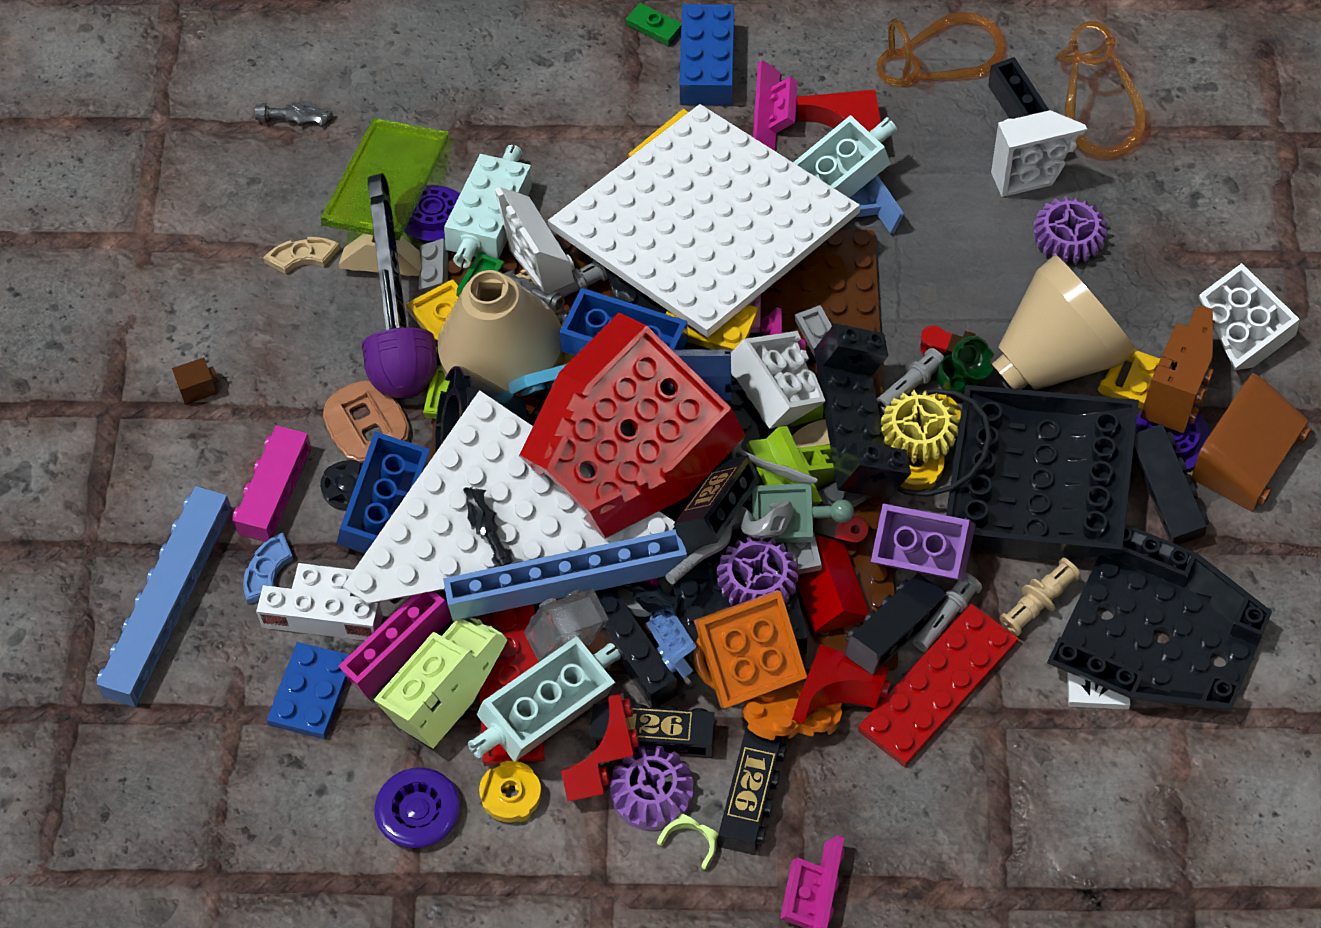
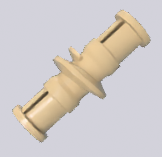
(1039, 595)

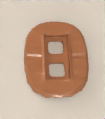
(348, 432)

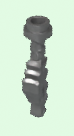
(300, 112)
(553, 299)

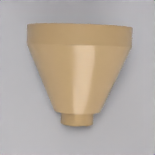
(500, 331)
(1059, 332)

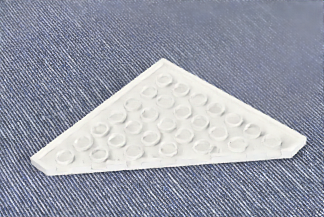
(430, 528)

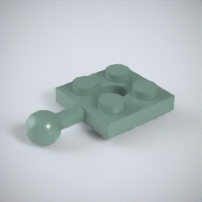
(801, 523)

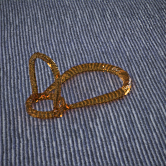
(906, 50)
(1140, 112)

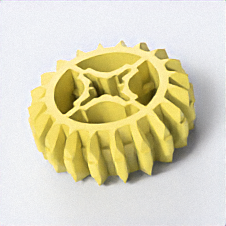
(932, 418)

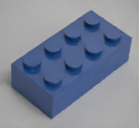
(706, 54)
(594, 311)
(381, 486)

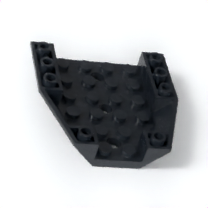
(1170, 592)

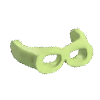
(685, 821)

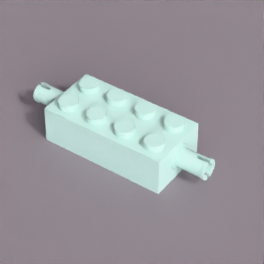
(849, 155)
(476, 217)
(544, 699)

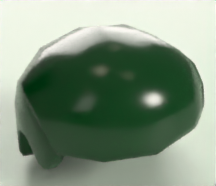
(972, 358)
(950, 379)

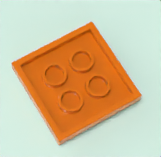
(750, 649)

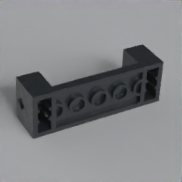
(859, 455)

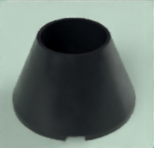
(460, 393)

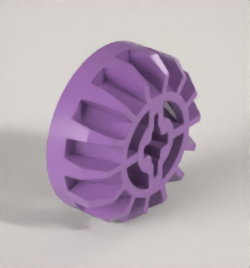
(650, 809)

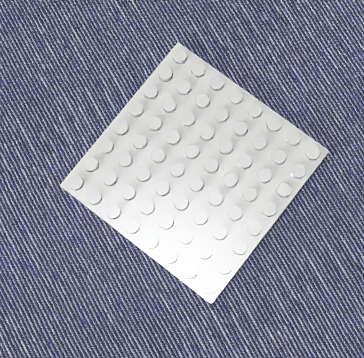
(703, 219)

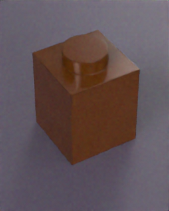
(195, 380)

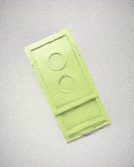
(441, 679)

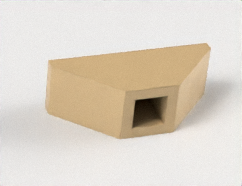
(362, 256)

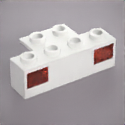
(318, 605)

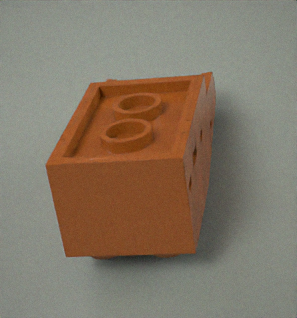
(1182, 373)

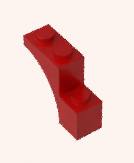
(619, 741)

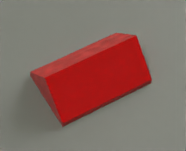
(832, 594)

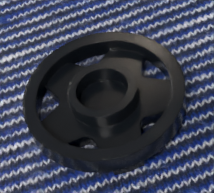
(341, 482)

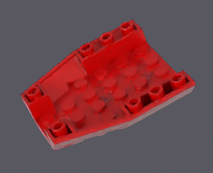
(674, 439)

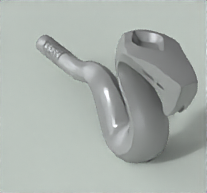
(770, 525)

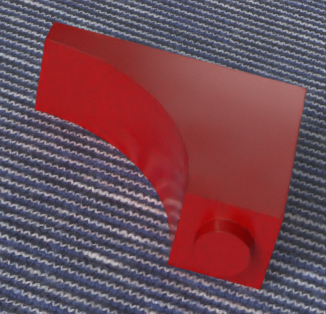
(836, 107)
(839, 680)

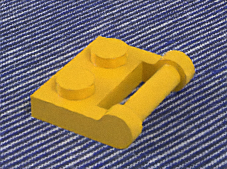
(1137, 381)

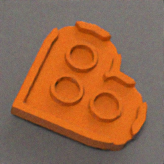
(773, 714)

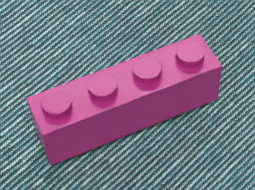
(272, 483)
(395, 642)

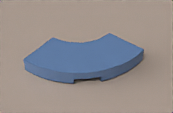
(265, 566)

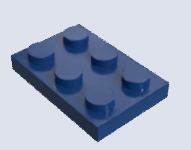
(309, 691)

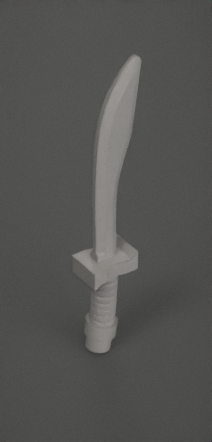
(780, 470)

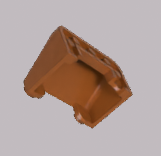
(1250, 444)

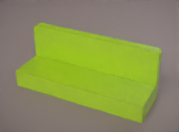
(780, 450)

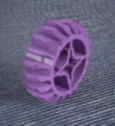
(1065, 225)
(749, 560)

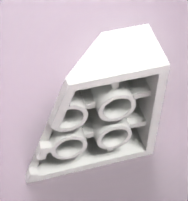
(1032, 151)
(533, 242)
(1248, 317)
(776, 377)

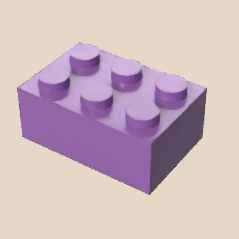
(923, 542)

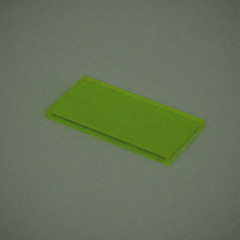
(406, 159)

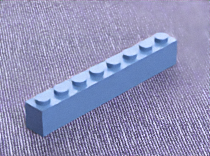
(562, 573)
(164, 597)

